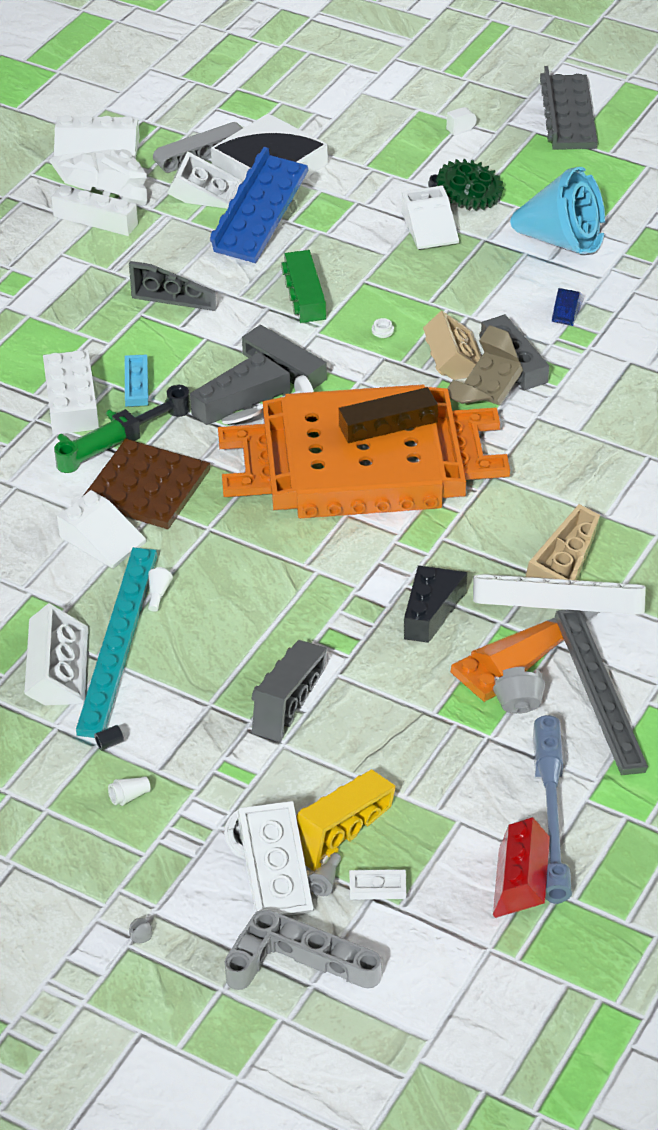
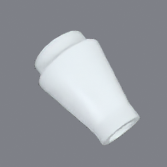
(126, 790)

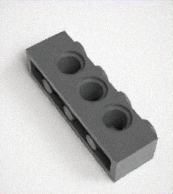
(534, 367)

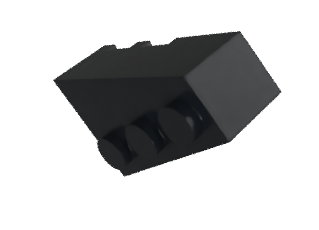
(431, 600)

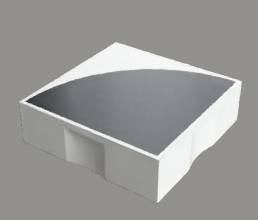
(283, 140)

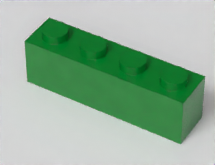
(304, 286)

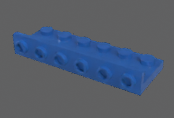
(257, 207)

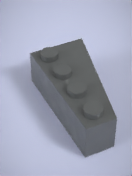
(239, 388)
(286, 689)

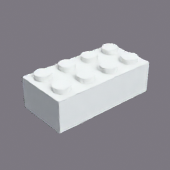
(70, 392)

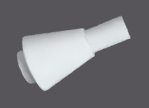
(158, 583)

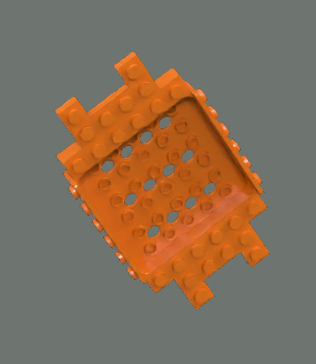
(281, 460)

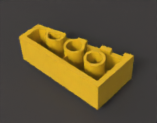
(341, 815)

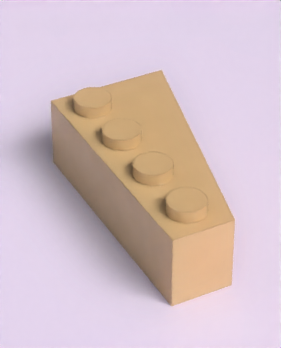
(566, 548)

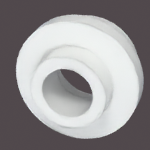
(382, 328)

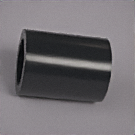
(109, 737)

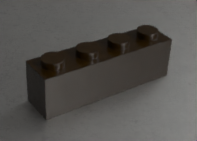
(388, 415)

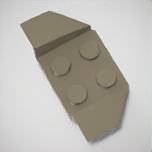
(492, 374)

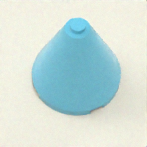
(564, 213)

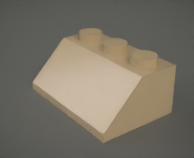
(451, 346)

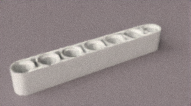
(559, 594)

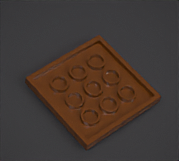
(149, 482)

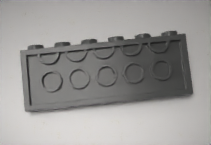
(568, 111)

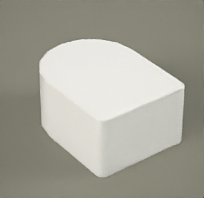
(460, 121)

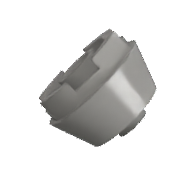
(519, 690)

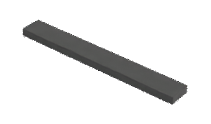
(601, 692)

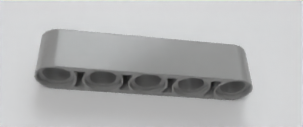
(171, 155)

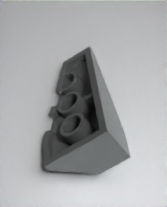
(162, 286)

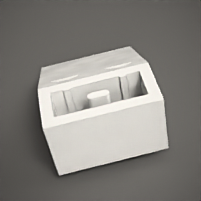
(429, 217)

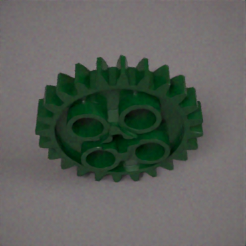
(470, 184)

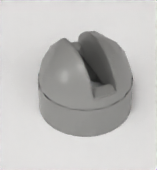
(142, 931)

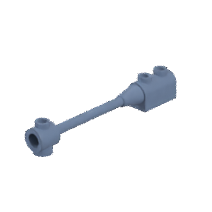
(549, 766)

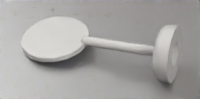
(301, 385)

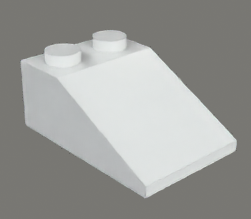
(203, 183)
(99, 529)

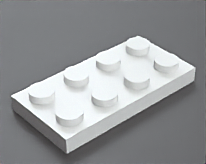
(275, 858)

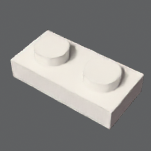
(377, 884)

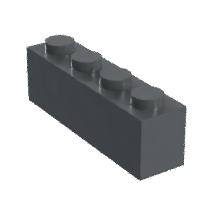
(285, 354)

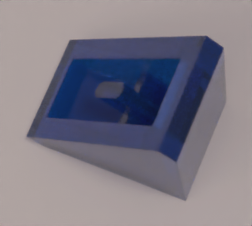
(567, 306)

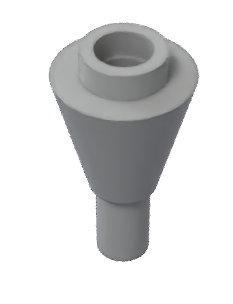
(323, 878)

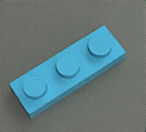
(136, 380)

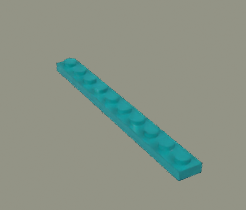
(116, 643)

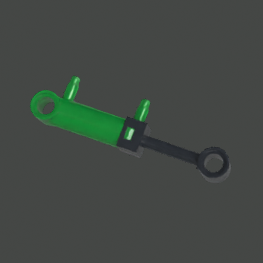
(122, 426)

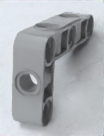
(305, 944)

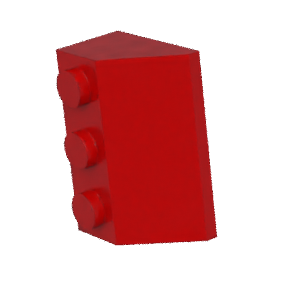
(521, 868)

